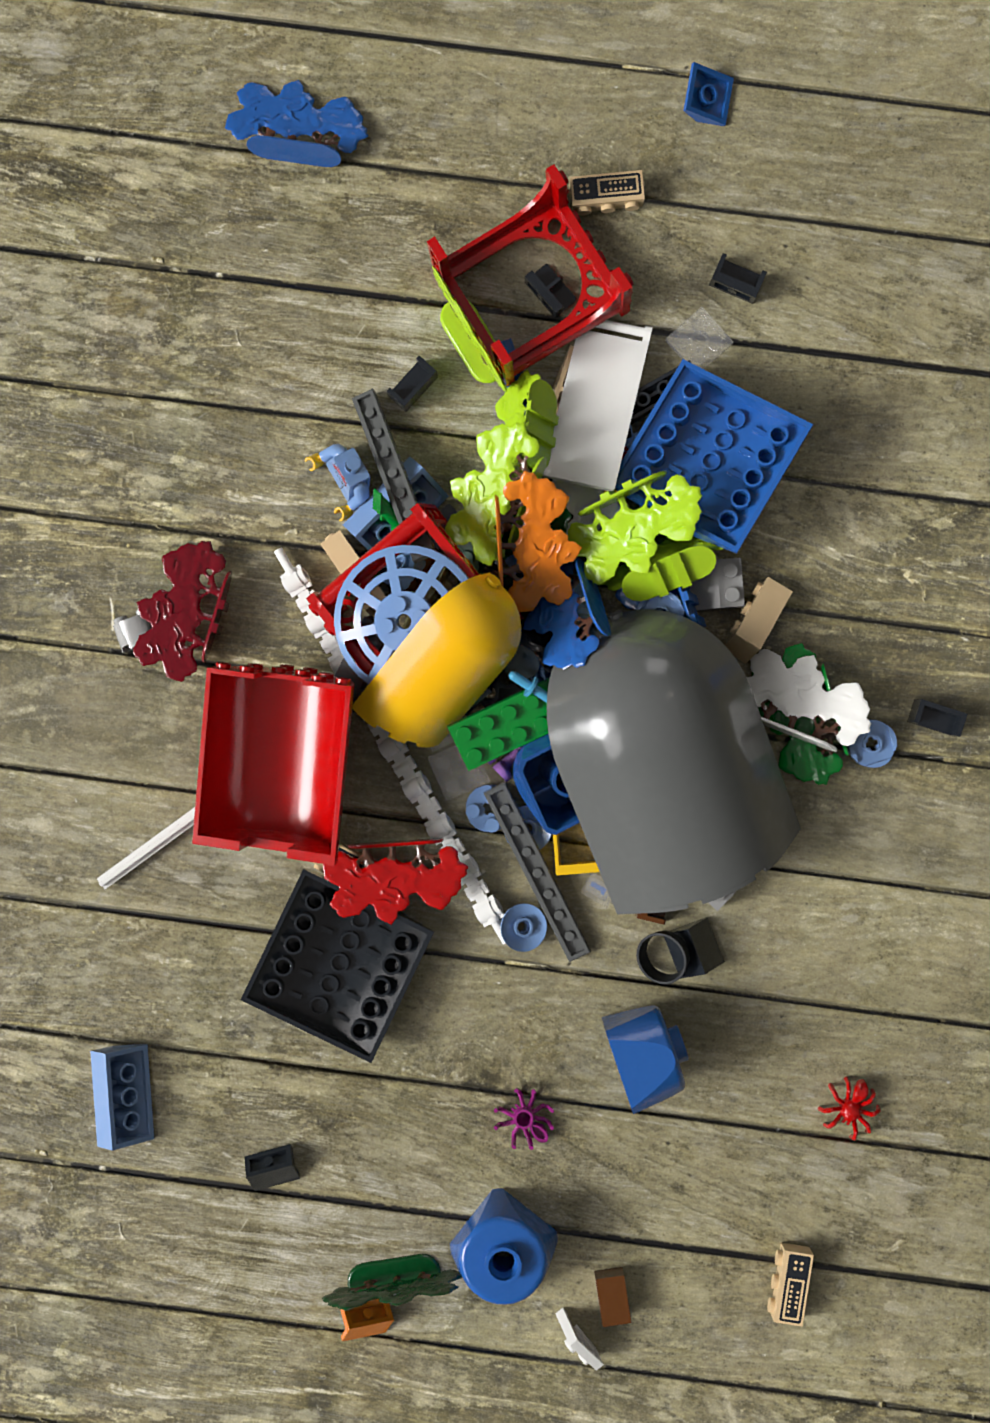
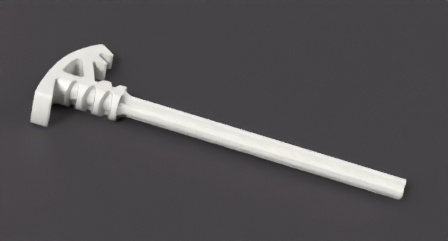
(147, 850)

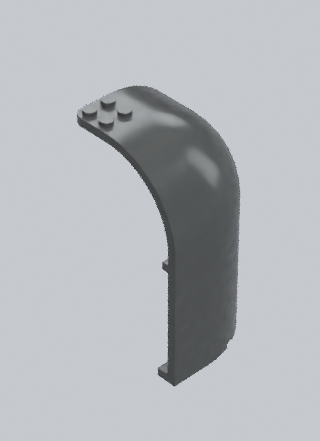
(667, 764)

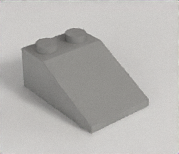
(721, 587)

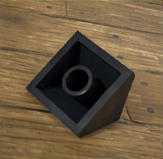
(702, 945)

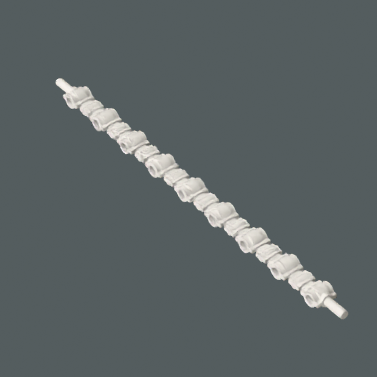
(415, 785)

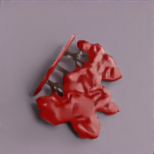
(390, 882)

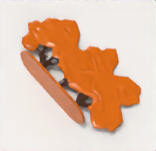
(539, 548)

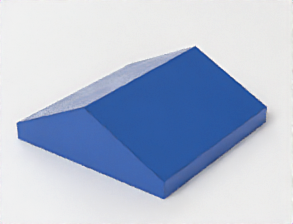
(708, 95)

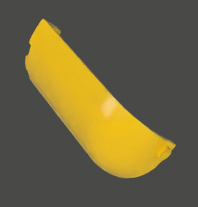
(444, 663)

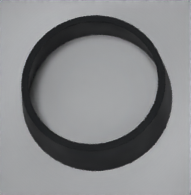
(649, 970)

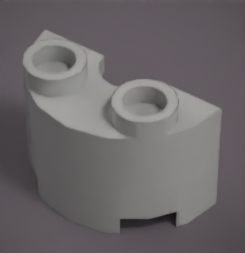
(129, 629)

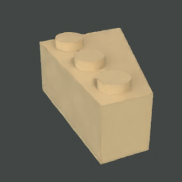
(757, 619)

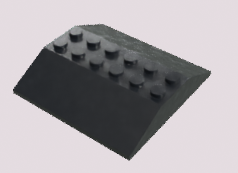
(335, 971)

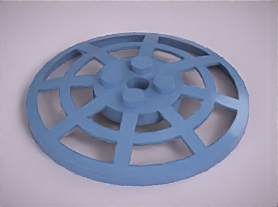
(390, 609)

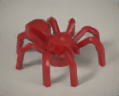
(850, 1108)

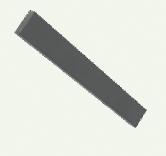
(389, 463)
(537, 871)

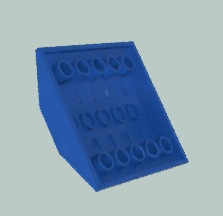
(719, 442)

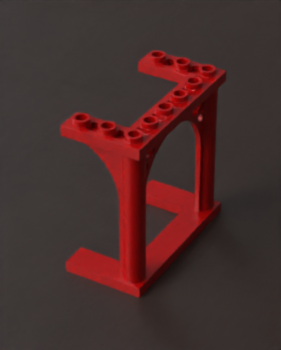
(545, 207)
(423, 518)

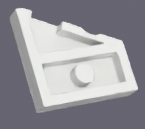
(578, 1342)

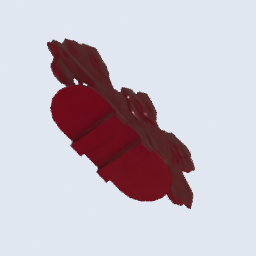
(178, 612)

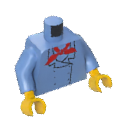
(348, 473)

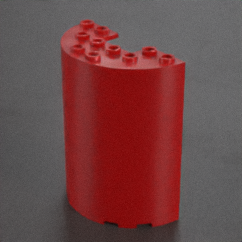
(273, 760)

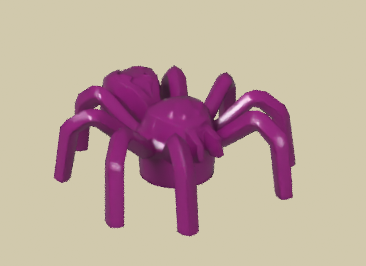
(524, 1119)

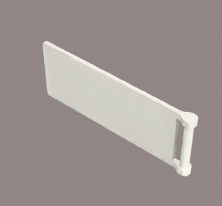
(598, 406)

